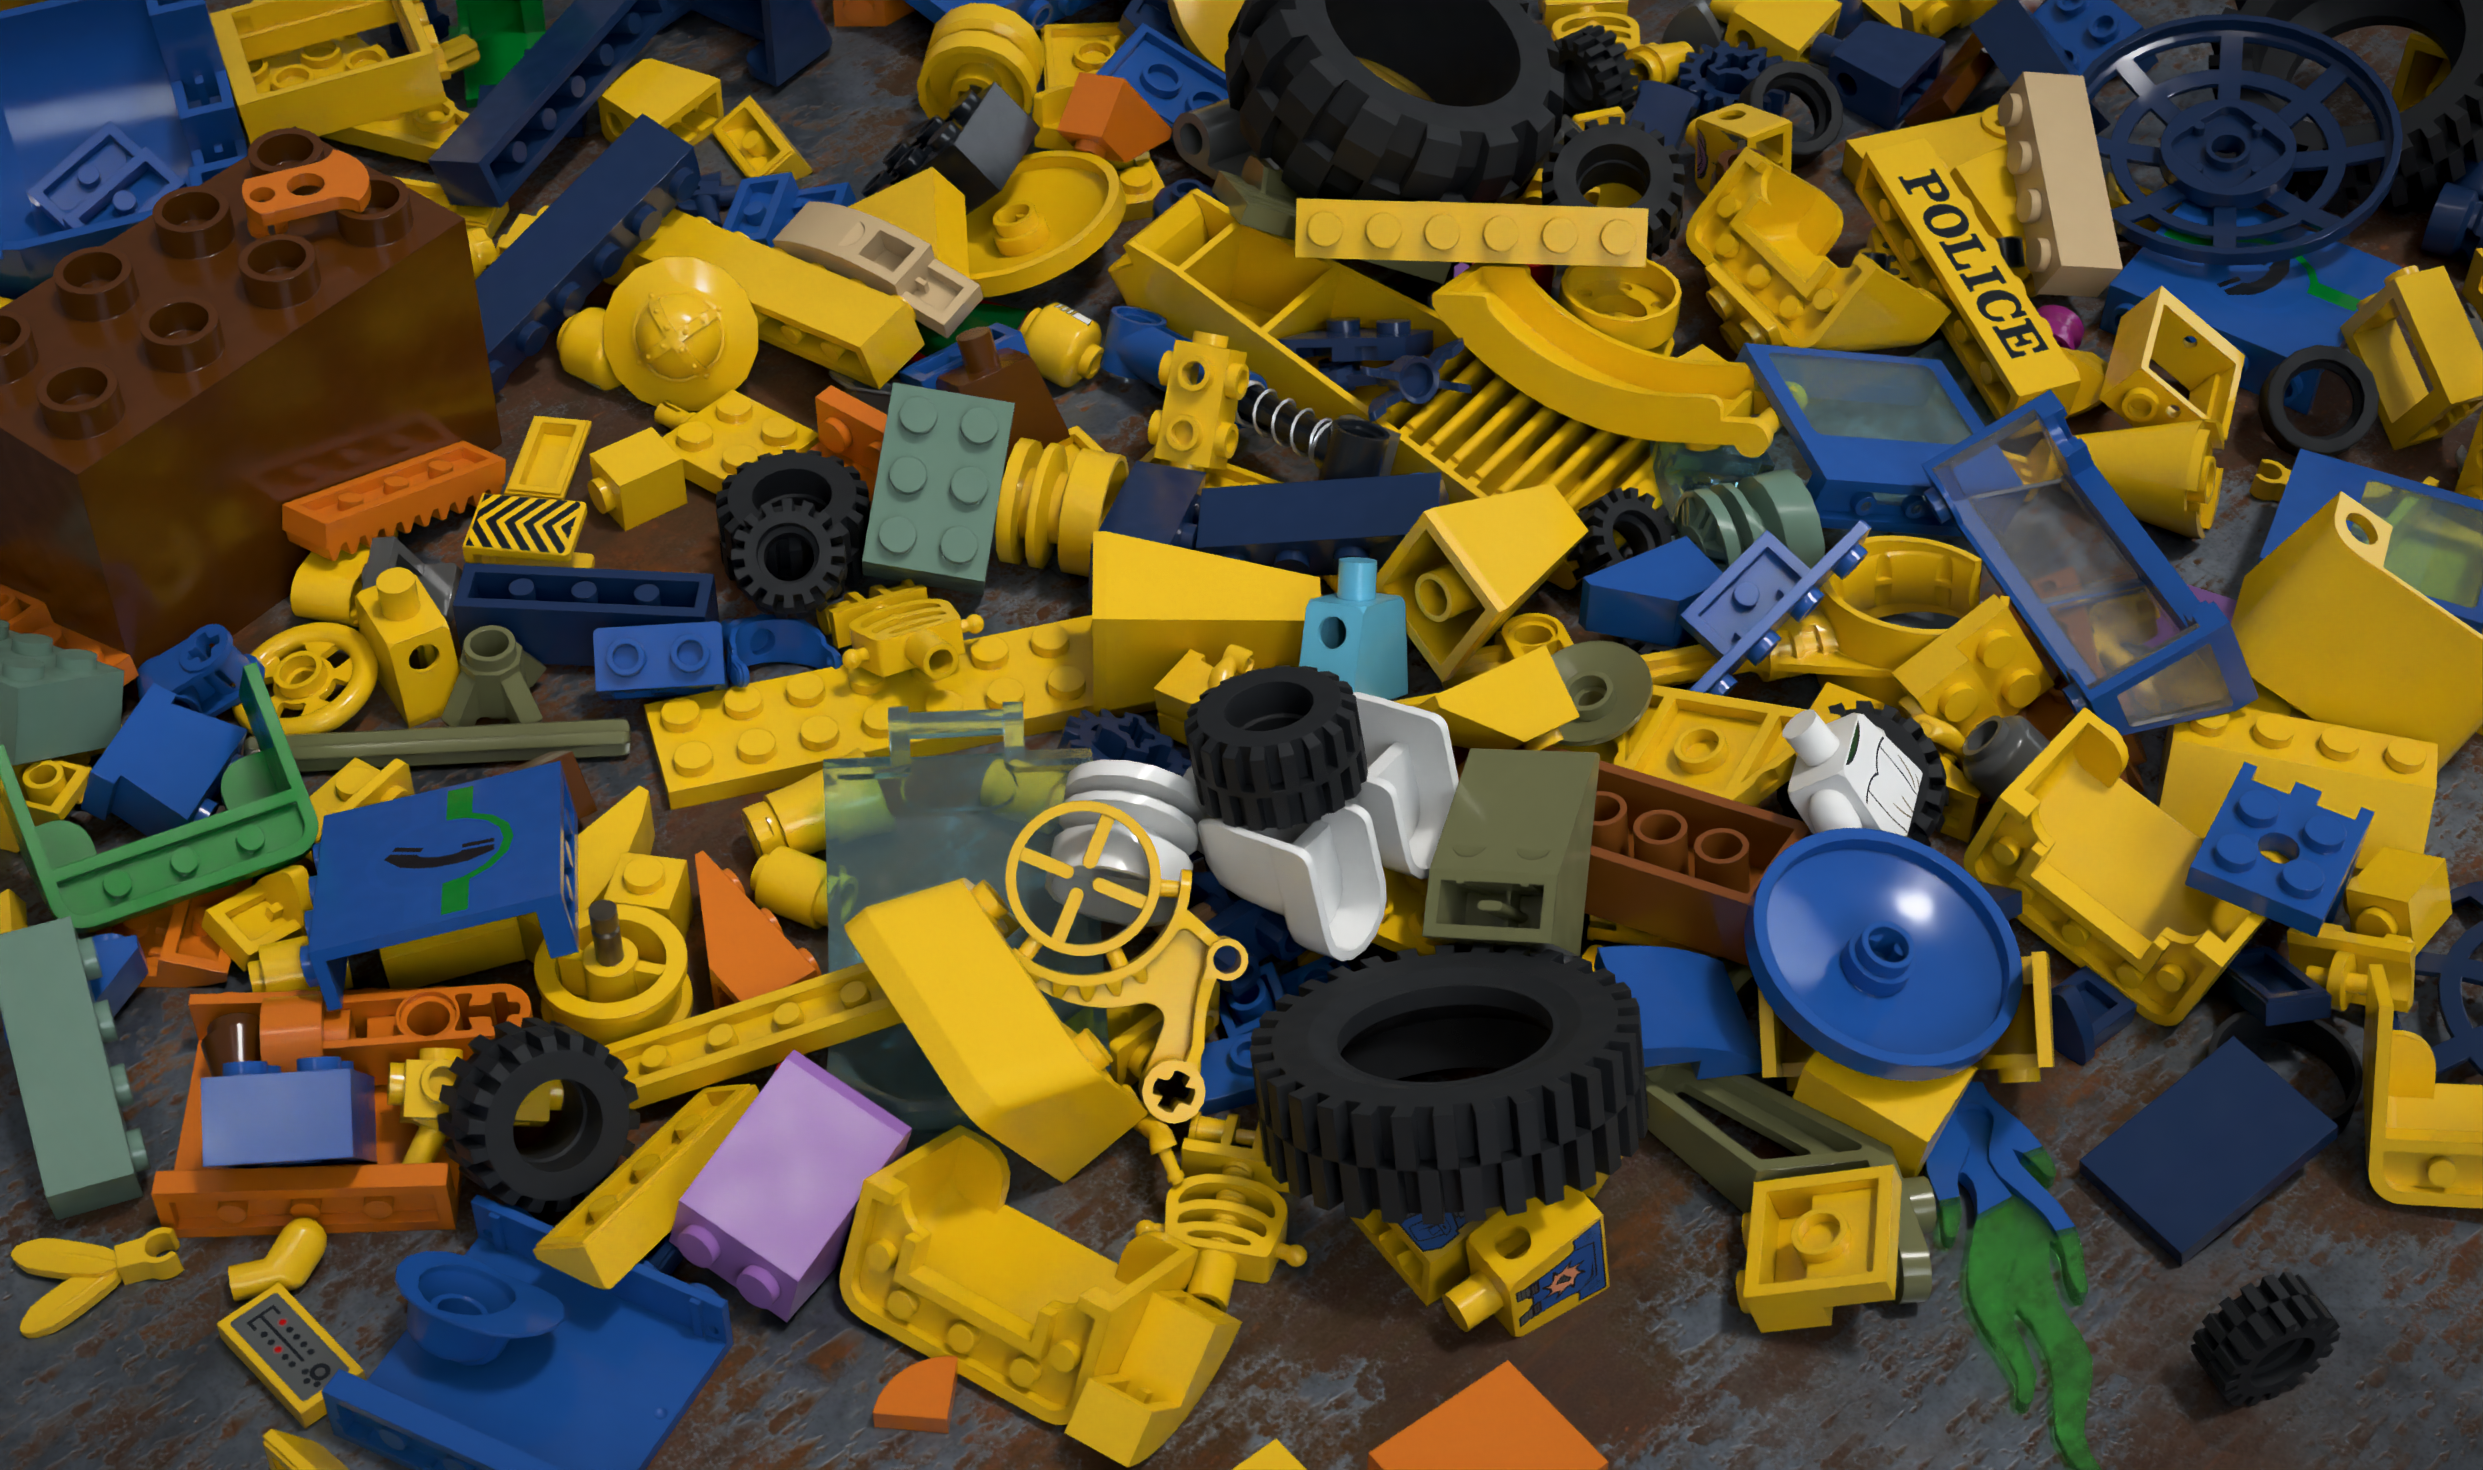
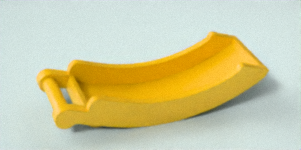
(1599, 378)

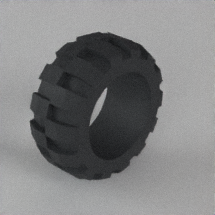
(1362, 139)

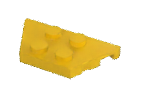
(1712, 743)

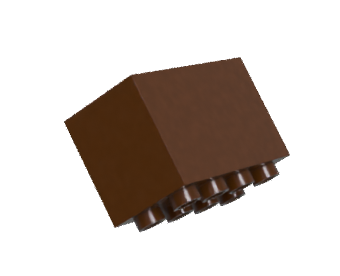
(210, 376)

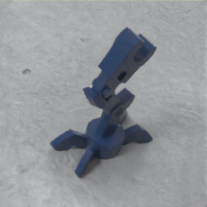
(1408, 378)

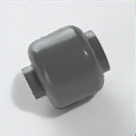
(2000, 752)

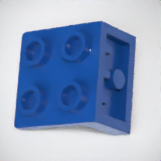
(2089, 29)

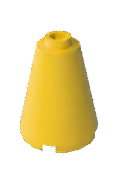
(2164, 472)

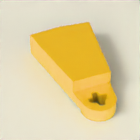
(1952, 139)

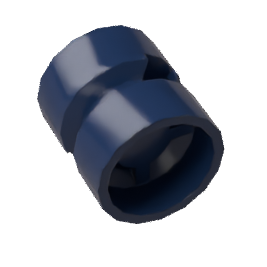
(2455, 223)

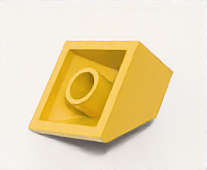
(1508, 706)

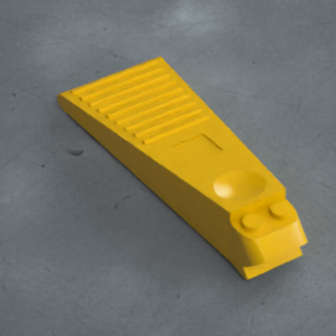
(1248, 286)

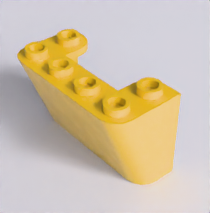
(2356, 640)

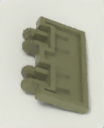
(1269, 205)

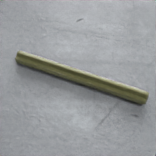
(457, 744)

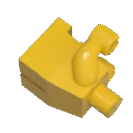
(1191, 679)

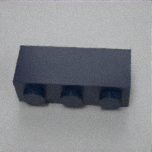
(1156, 506)

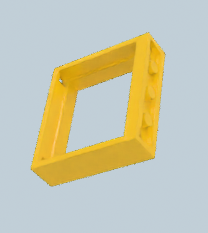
(338, 99)

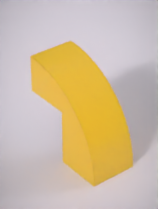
(1159, 1379)

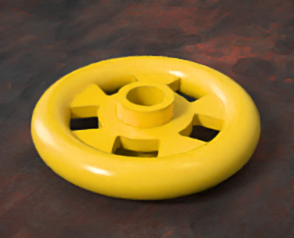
(307, 678)

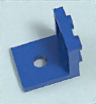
(2314, 839)

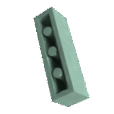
(66, 1071)

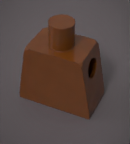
(1009, 378)

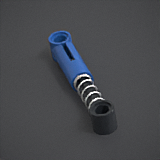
(1337, 447)

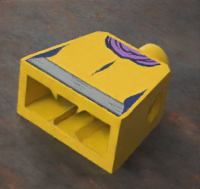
(1734, 129)

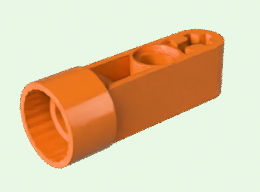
(389, 1023)

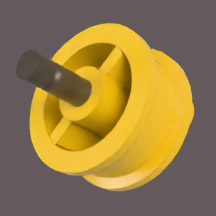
(622, 978)

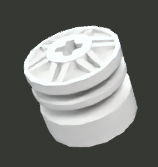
(1160, 803)

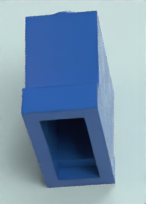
(163, 765)

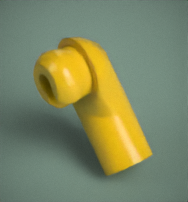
(287, 1262)

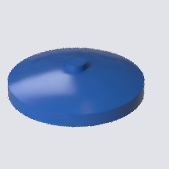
(1883, 954)

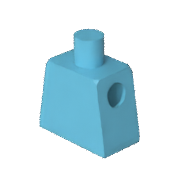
(1358, 633)

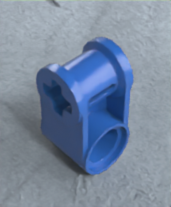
(199, 672)

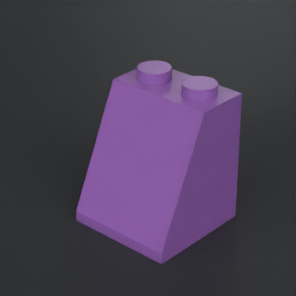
(786, 1186)

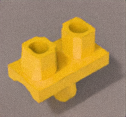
(2341, 961)

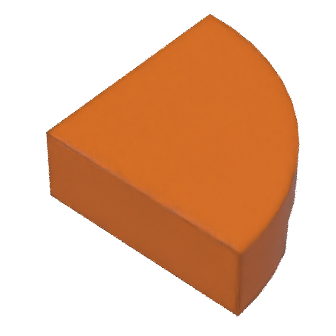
(919, 1397)

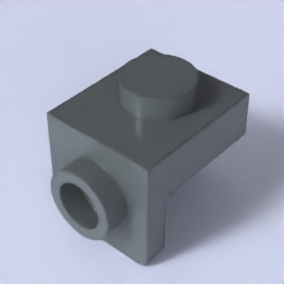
(438, 579)

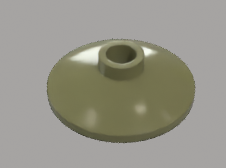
(1607, 687)

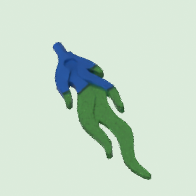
(2010, 1256)

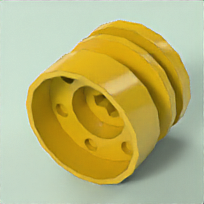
(1625, 303)
(1050, 507)

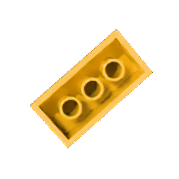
(2347, 764)

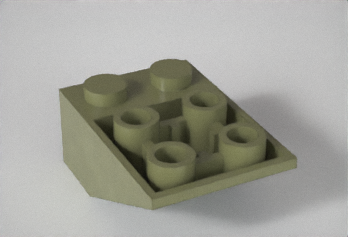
(1515, 852)

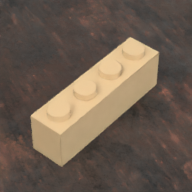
(2059, 185)

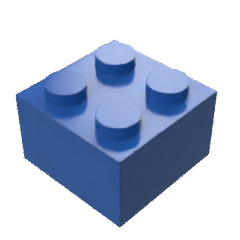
(288, 1118)

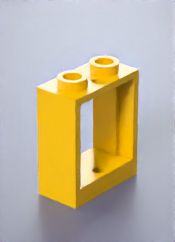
(2444, 346)
(2206, 367)

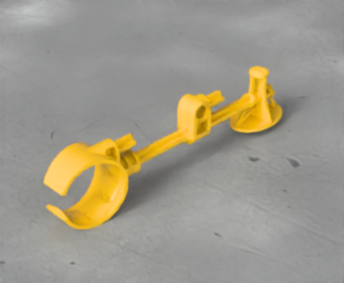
(1835, 641)

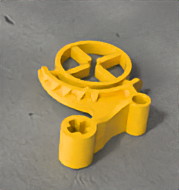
(1171, 973)

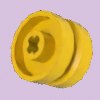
(972, 51)

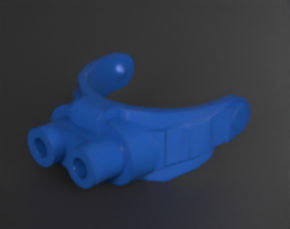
(773, 640)

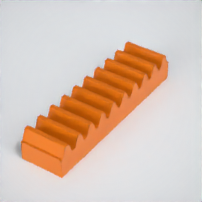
(393, 499)

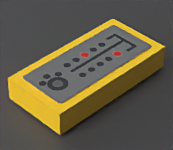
(287, 1351)

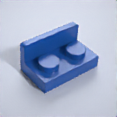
(659, 660)

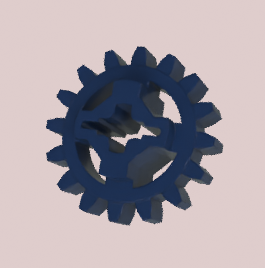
(1724, 73)
(1124, 739)

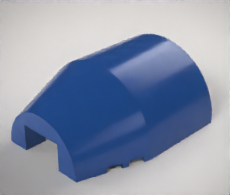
(93, 62)

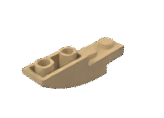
(883, 259)

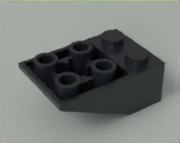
(970, 147)

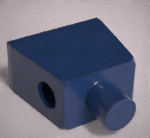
(1880, 69)

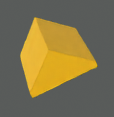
(1893, 1111)

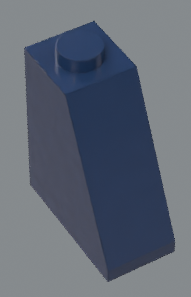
(2023, 44)

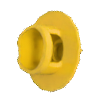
(680, 332)

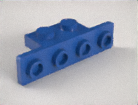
(1756, 596)

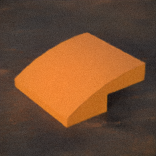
(176, 944)

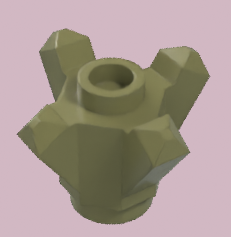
(493, 680)

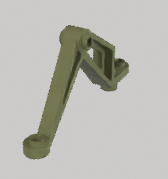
(1816, 1138)

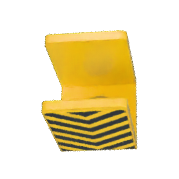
(526, 532)

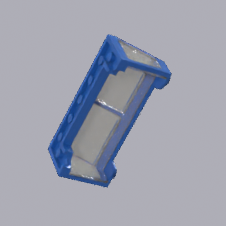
(2087, 575)

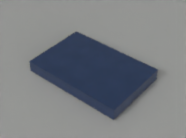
(2208, 1149)

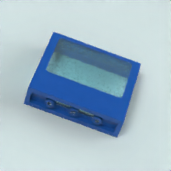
(1865, 430)
(2433, 535)

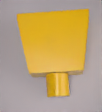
(1779, 25)
(668, 94)
(395, 621)

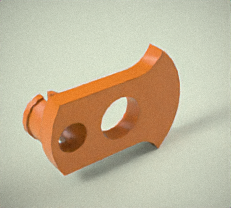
(343, 185)

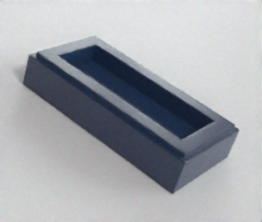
(2273, 988)

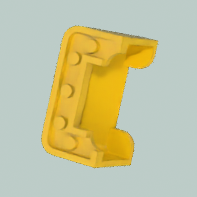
(1773, 243)
(2109, 874)
(977, 1280)

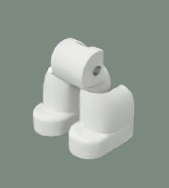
(1331, 871)

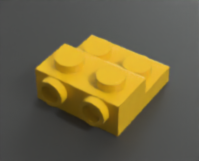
(1973, 672)
(1819, 1246)

